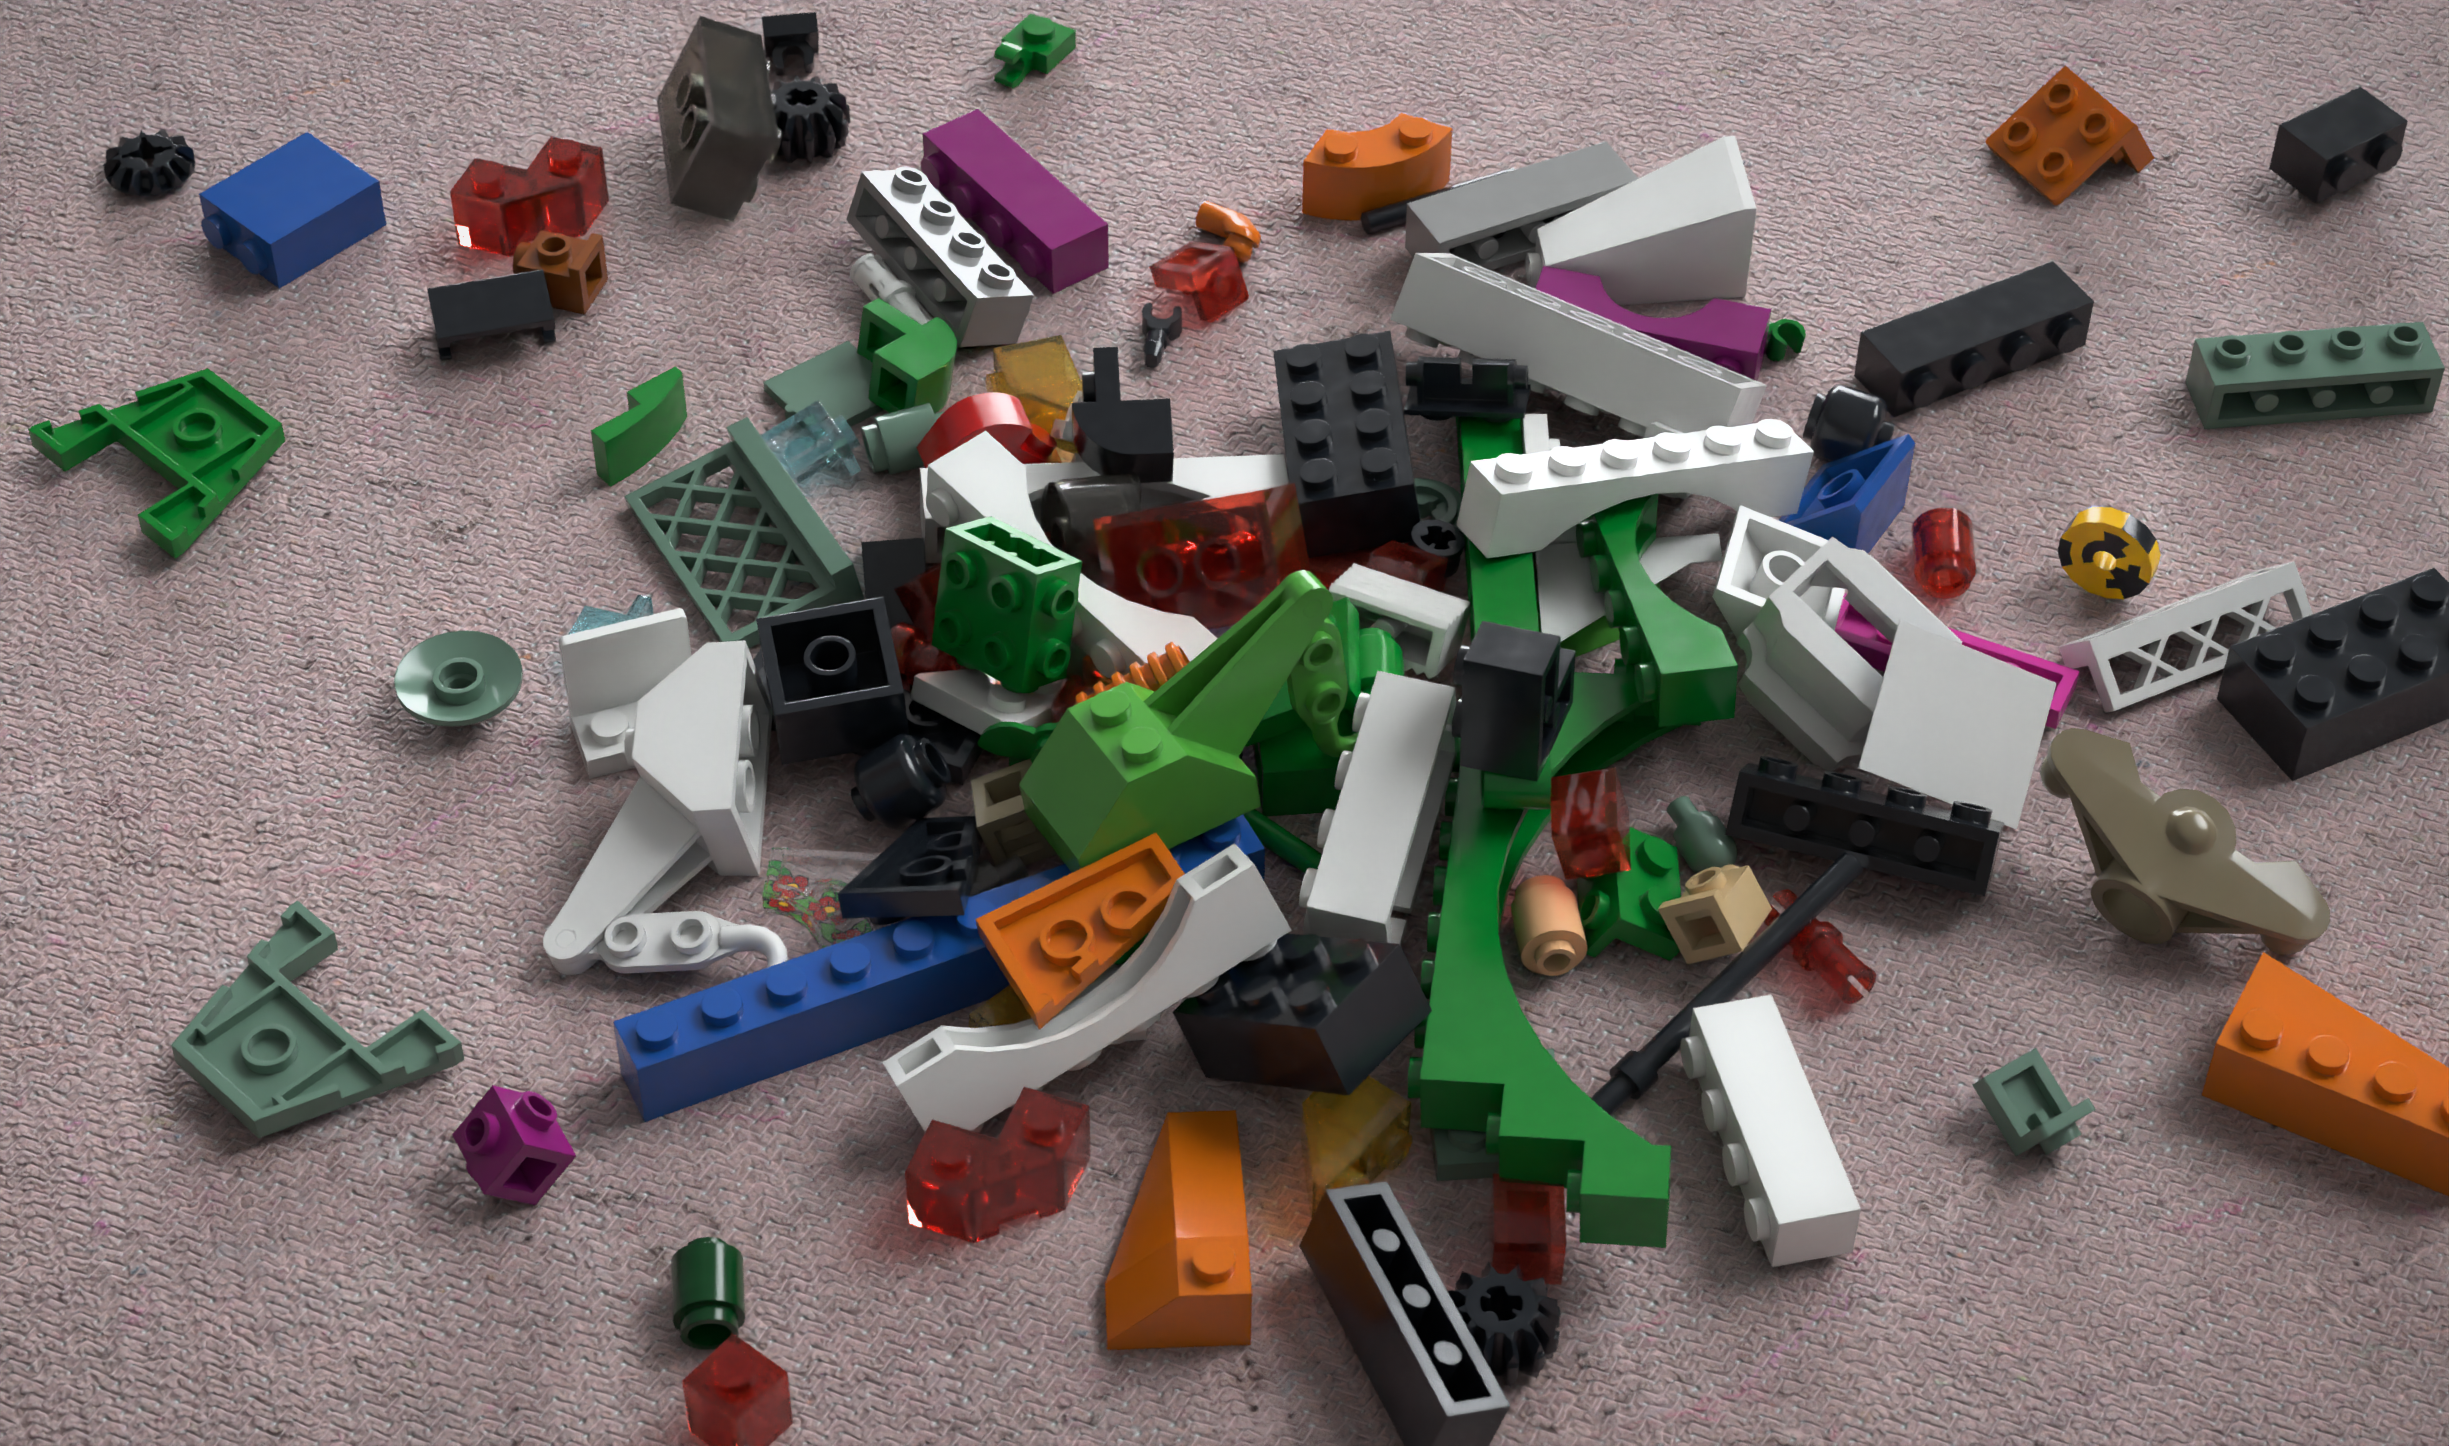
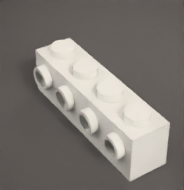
(1770, 1131)

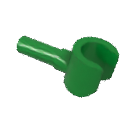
(1783, 334)

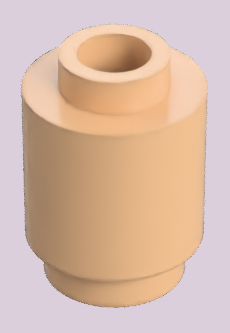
(1548, 926)

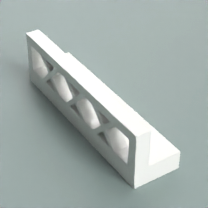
(2177, 619)

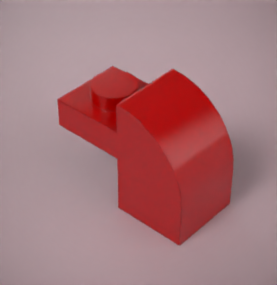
(1000, 417)

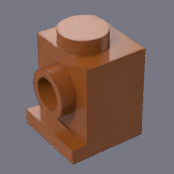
(571, 266)

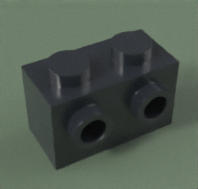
(2338, 144)

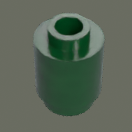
(707, 1292)

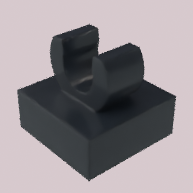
(791, 36)

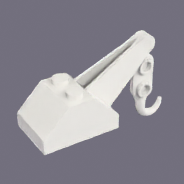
(696, 804)

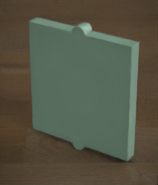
(833, 378)

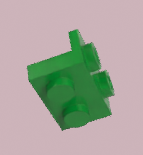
(1628, 901)

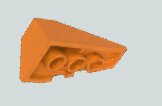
(1186, 1244)

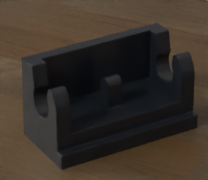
(490, 309)

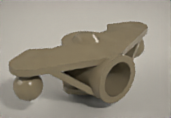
(2173, 856)

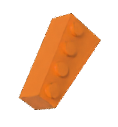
(2332, 1077)

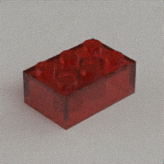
(1204, 554)

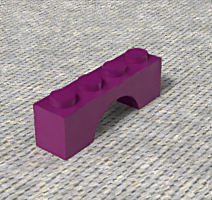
(1720, 332)

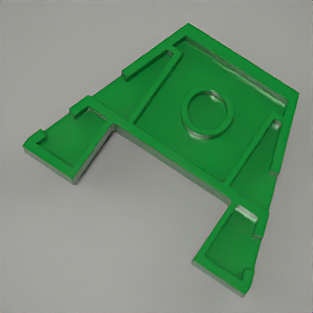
(189, 432)

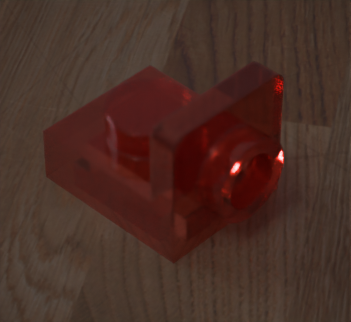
(1207, 274)

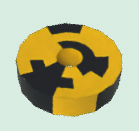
(2106, 530)

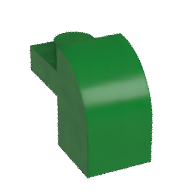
(909, 359)

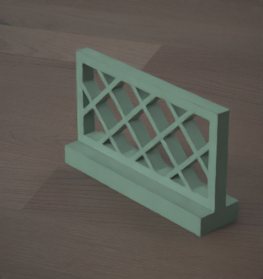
(780, 504)

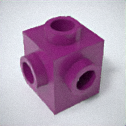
(514, 1145)

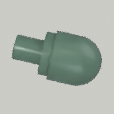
(1701, 836)

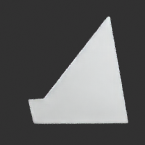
(1566, 584)

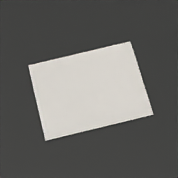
(1957, 723)

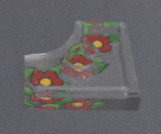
(806, 887)

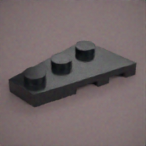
(919, 874)

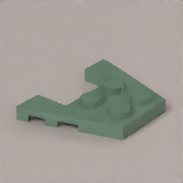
(285, 1060)

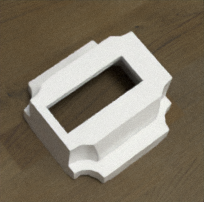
(1809, 676)

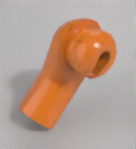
(1231, 225)

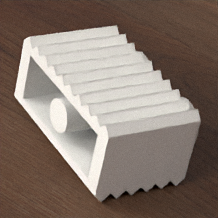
(1420, 619)

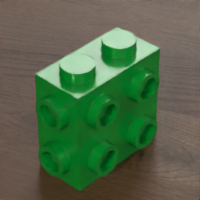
(1006, 604)

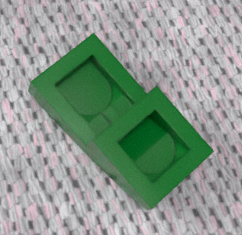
(640, 433)

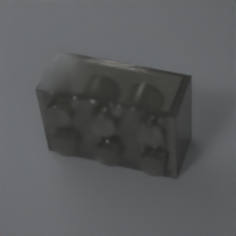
(717, 119)

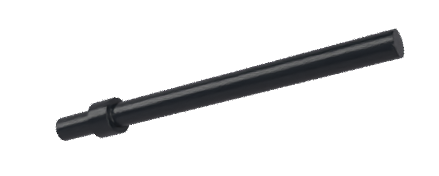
(1638, 1070)

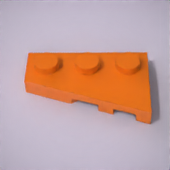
(1079, 925)

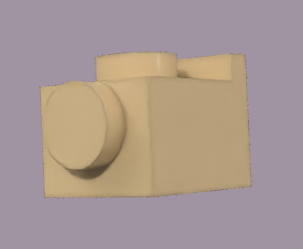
(1716, 902)

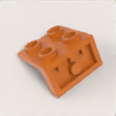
(2066, 137)

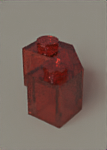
(509, 205)
(975, 1182)

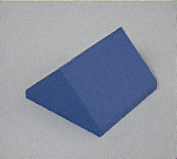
(1857, 495)

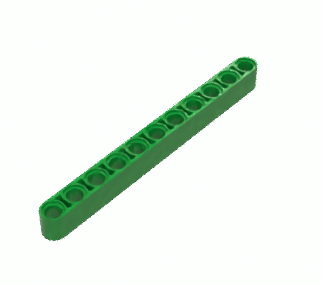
(1500, 593)

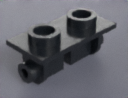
(1494, 392)

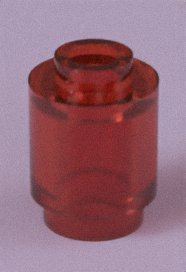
(1943, 552)

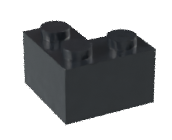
(1512, 699)

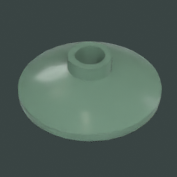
(458, 678)

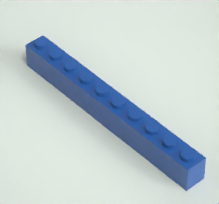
(837, 996)

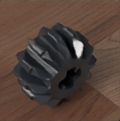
(810, 118)
(1509, 1320)

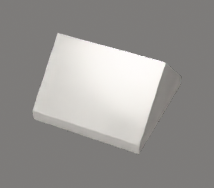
(1758, 561)

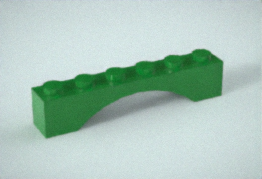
(1677, 657)

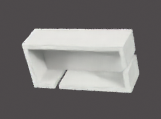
(1384, 811)

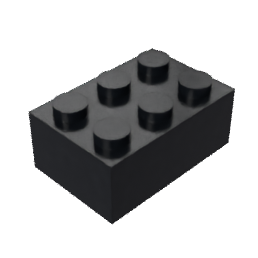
(1306, 1014)

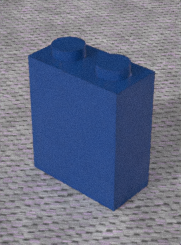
(292, 210)

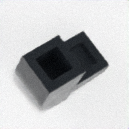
(1121, 434)

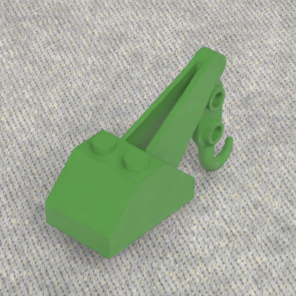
(1171, 755)

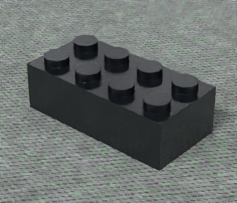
(1347, 443)
(2344, 676)

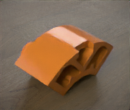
(1375, 167)

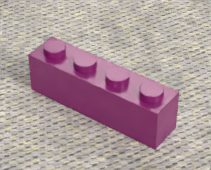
(1015, 201)

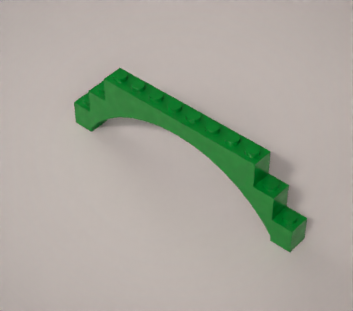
(1478, 1048)

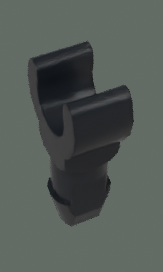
(1159, 333)

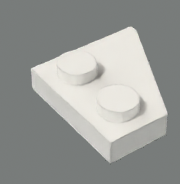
(980, 699)

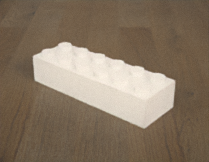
(1569, 349)

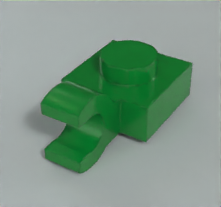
(1032, 45)

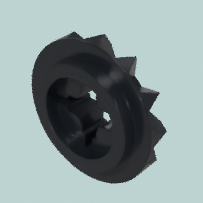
(171, 164)

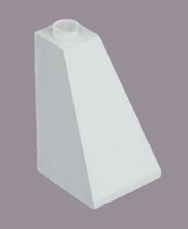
(1663, 235)

